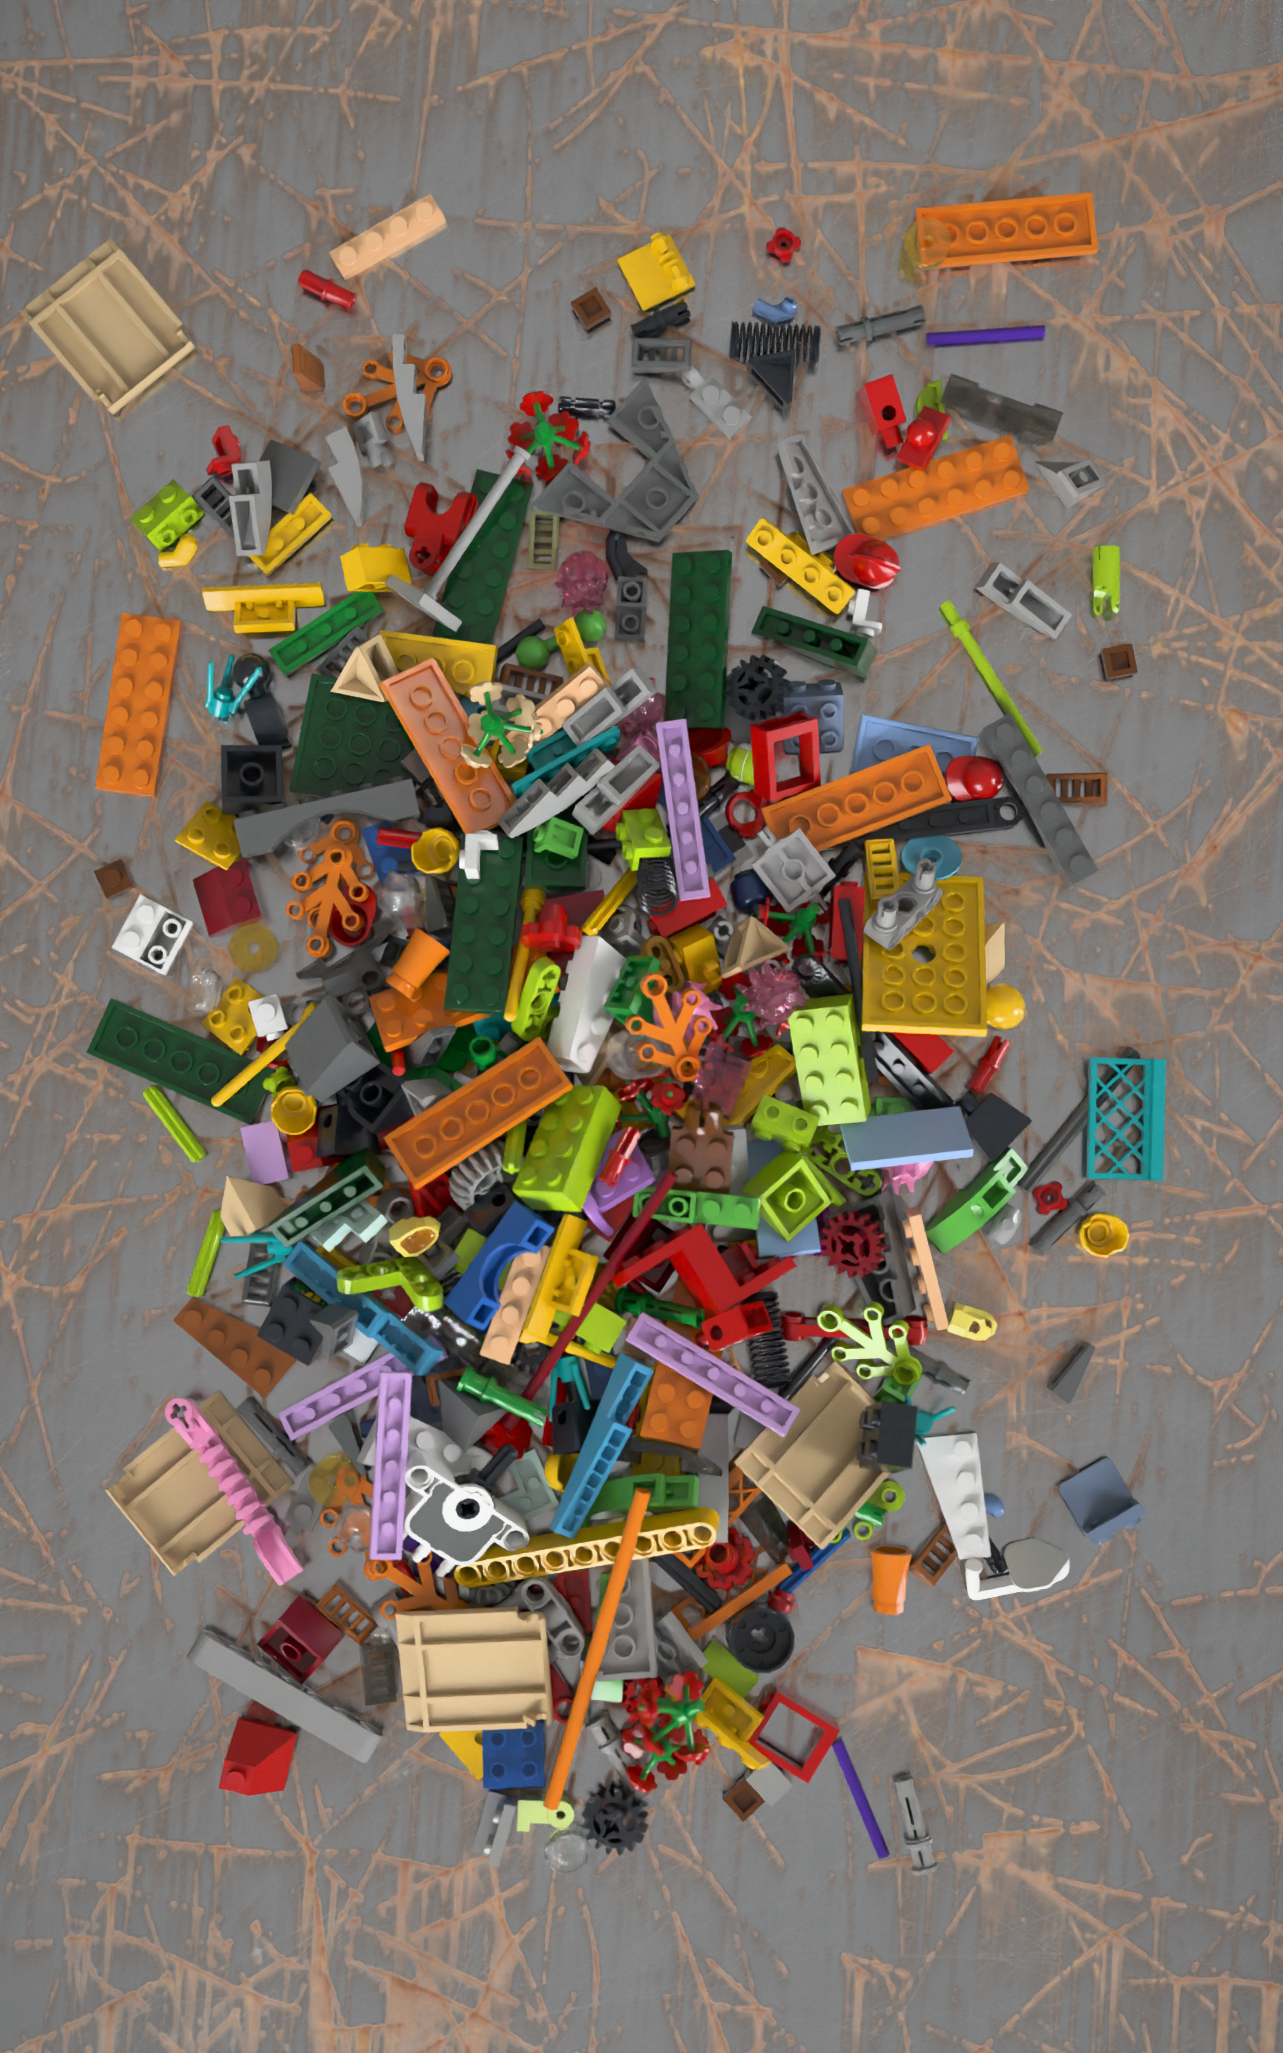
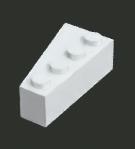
(582, 1018)
(434, 1443)

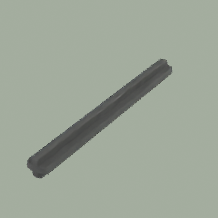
(1070, 1129)

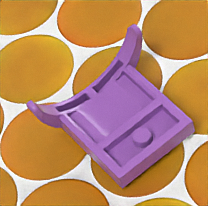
(603, 1197)

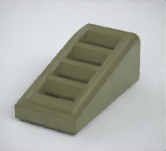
(542, 565)

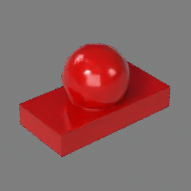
(923, 438)

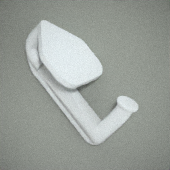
(1031, 1567)

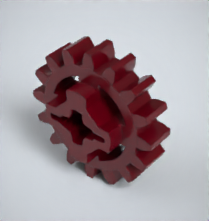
(866, 1239)

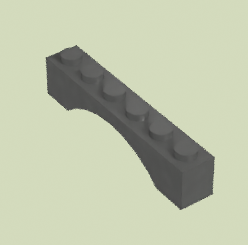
(1052, 822)
(265, 831)

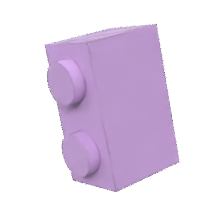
(266, 1153)

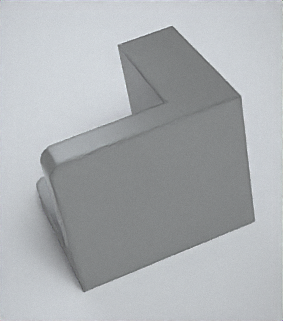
(769, 1782)

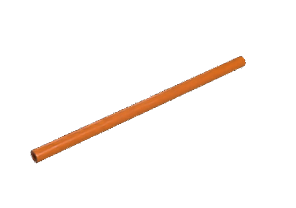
(597, 1648)

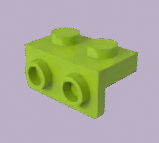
(167, 515)
(642, 836)
(784, 1124)

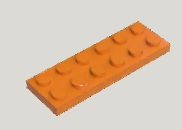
(1016, 229)
(943, 491)
(138, 705)
(438, 730)
(862, 800)
(406, 1019)
(478, 1113)
(677, 1405)

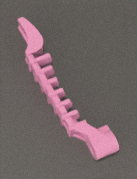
(268, 1536)

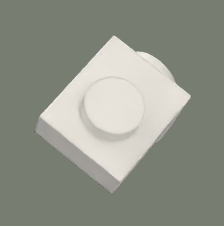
(857, 608)
(470, 857)
(269, 1017)

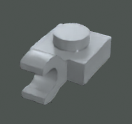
(370, 438)

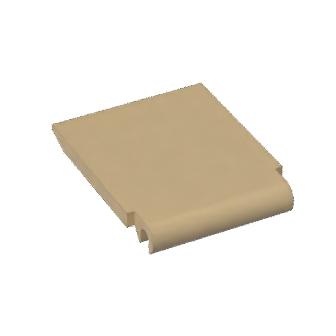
(108, 327)
(815, 1466)
(176, 1500)
(474, 1669)

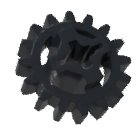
(758, 688)
(623, 1833)

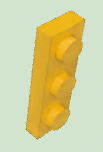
(292, 533)

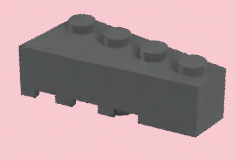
(891, 1280)

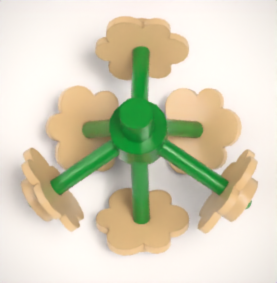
(492, 726)

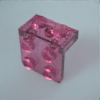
(721, 1078)

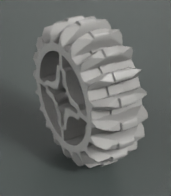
(480, 1174)

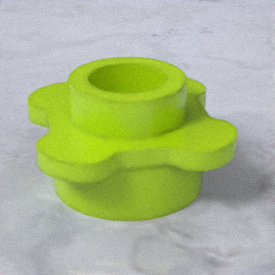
(278, 1080)

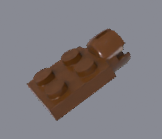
(702, 1150)

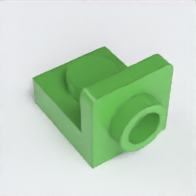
(558, 837)
(889, 1105)
(894, 1391)

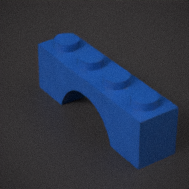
(476, 1293)

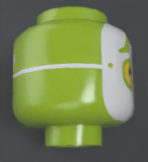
(741, 764)

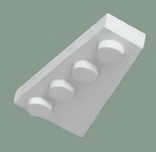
(958, 1484)

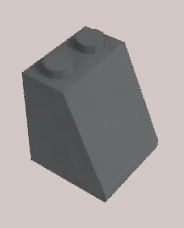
(330, 1050)

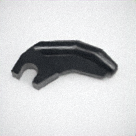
(618, 558)

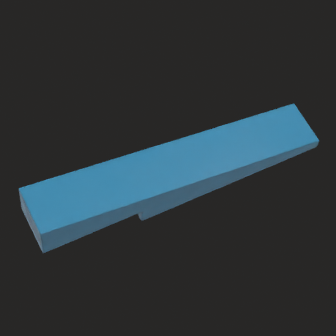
(374, 1317)
(602, 1444)

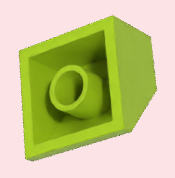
(787, 1194)

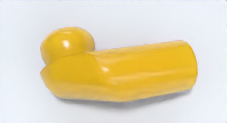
(182, 554)

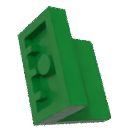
(626, 993)

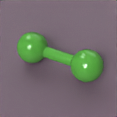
(534, 652)

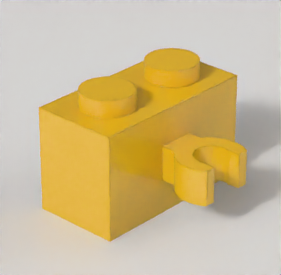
(370, 567)
(697, 957)

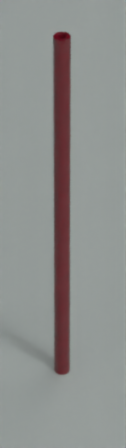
(595, 1292)

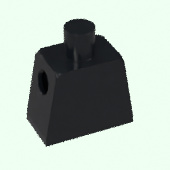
(991, 1123)
(341, 1134)
(491, 1208)
(571, 1422)

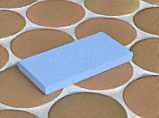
(885, 738)
(907, 1138)
(769, 1242)

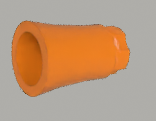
(416, 963)
(890, 1577)

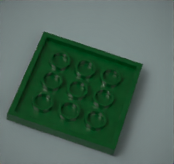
(346, 742)

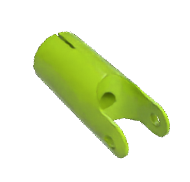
(1106, 576)

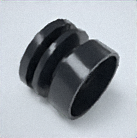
(761, 1654)

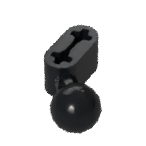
(262, 706)

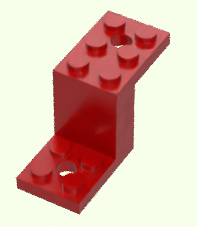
(703, 1270)

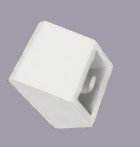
(152, 935)

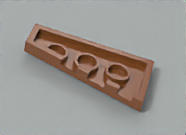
(235, 1345)

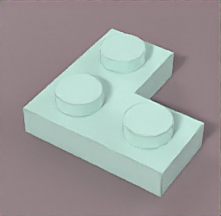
(360, 1219)
(534, 1491)

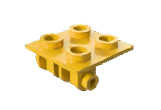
(656, 271)
(211, 835)
(233, 1018)

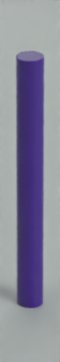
(985, 334)
(860, 1799)

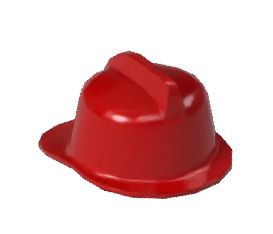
(866, 560)
(710, 745)

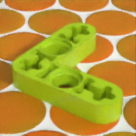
(533, 1018)
(832, 1143)
(405, 1271)

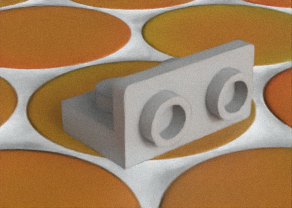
(621, 935)
(495, 1826)

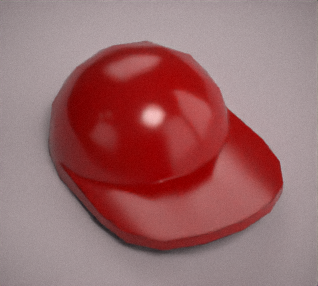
(973, 778)
(365, 910)

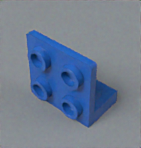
(513, 1758)

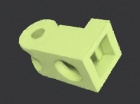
(532, 1811)

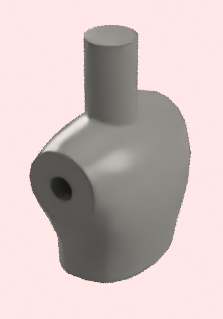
(1004, 1224)

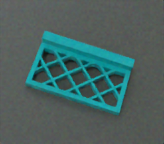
(1152, 1119)

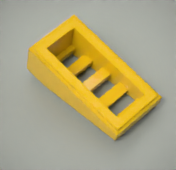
(879, 852)

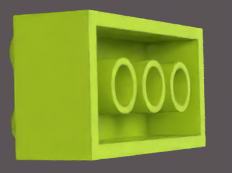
(829, 1060)
(567, 1149)

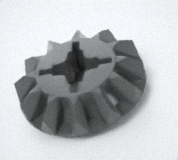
(492, 1593)

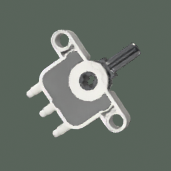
(457, 1510)

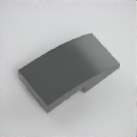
(631, 609)

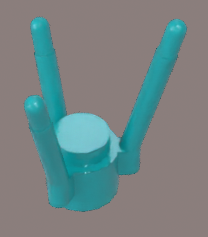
(221, 701)
(274, 1247)
(569, 1370)
(925, 1421)

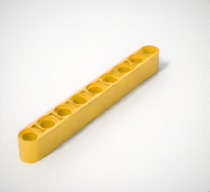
(601, 1551)

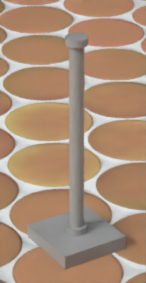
(426, 598)

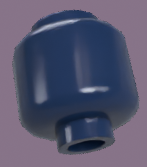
(749, 891)

